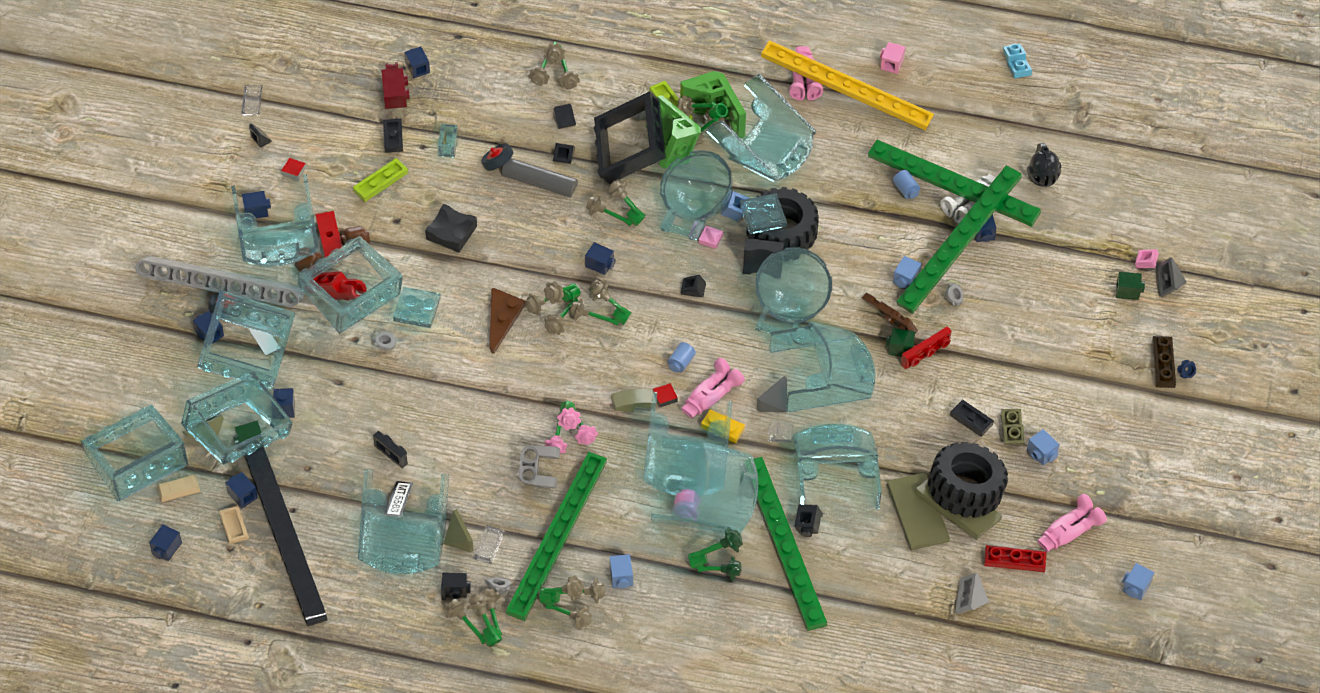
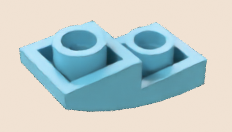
(1017, 60)

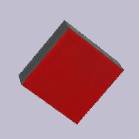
(665, 395)

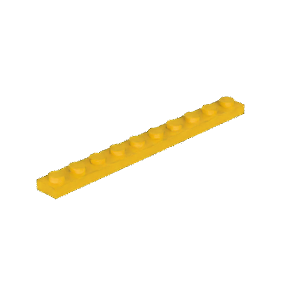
(847, 85)

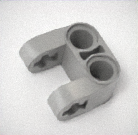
(533, 465)

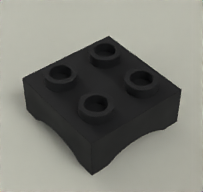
(451, 228)
(756, 252)

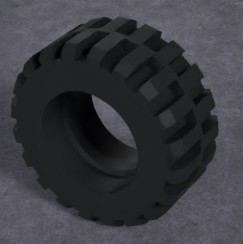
(800, 210)
(962, 496)

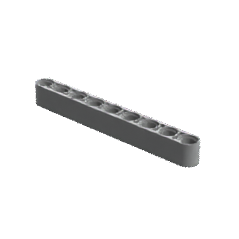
(210, 281)

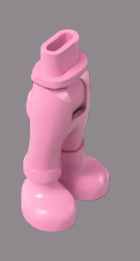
(797, 89)
(704, 397)
(1062, 532)

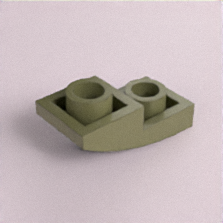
(629, 399)
(1012, 426)

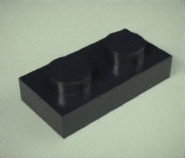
(393, 135)
(971, 418)
(390, 449)

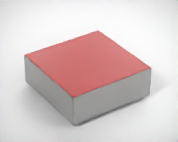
(293, 169)

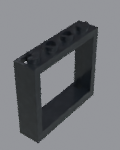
(640, 160)

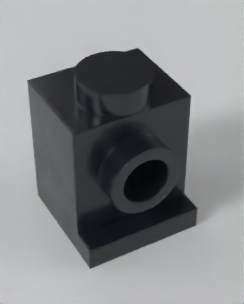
(808, 519)
(455, 585)

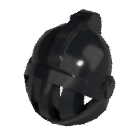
(1044, 164)

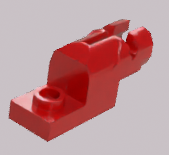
(339, 286)

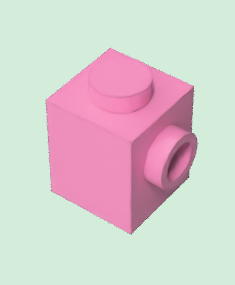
(892, 57)

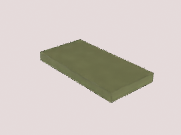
(919, 520)
(973, 526)

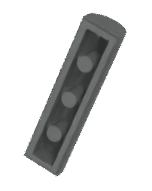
(540, 177)

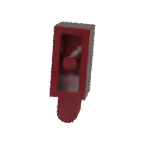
(394, 86)

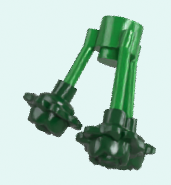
(732, 568)

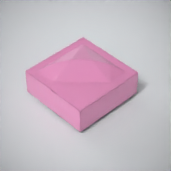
(710, 237)
(1147, 258)

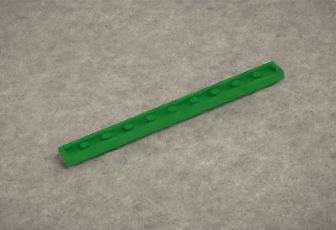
(950, 181)
(959, 239)
(556, 536)
(788, 550)

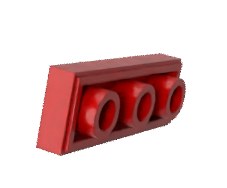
(328, 232)
(926, 348)
(1005, 558)

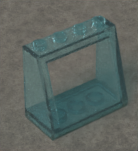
(253, 316)
(344, 317)
(241, 390)
(145, 469)

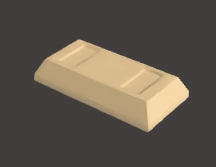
(178, 488)
(233, 525)

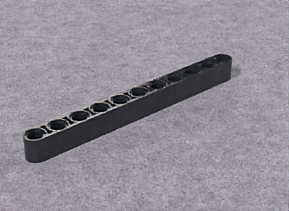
(286, 537)

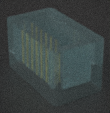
(447, 140)

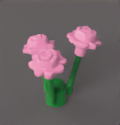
(569, 419)

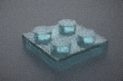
(763, 213)
(417, 307)

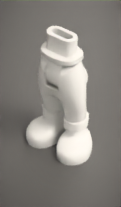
(955, 206)

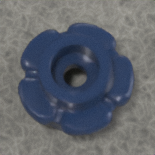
(1190, 372)

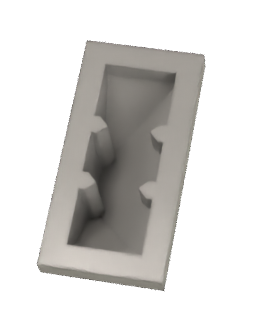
(970, 594)

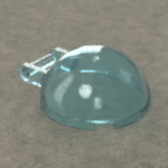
(695, 191)
(792, 287)

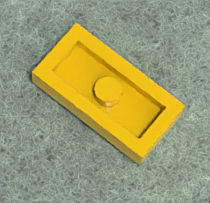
(736, 427)

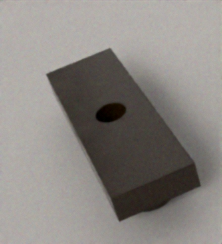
(1164, 362)

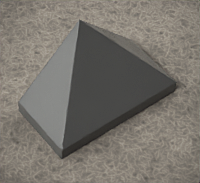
(1169, 277)
(774, 398)

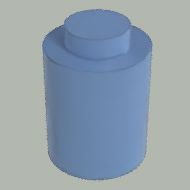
(906, 184)
(681, 357)

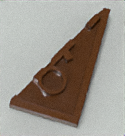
(504, 312)
(890, 314)

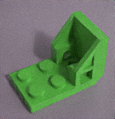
(716, 88)
(678, 131)

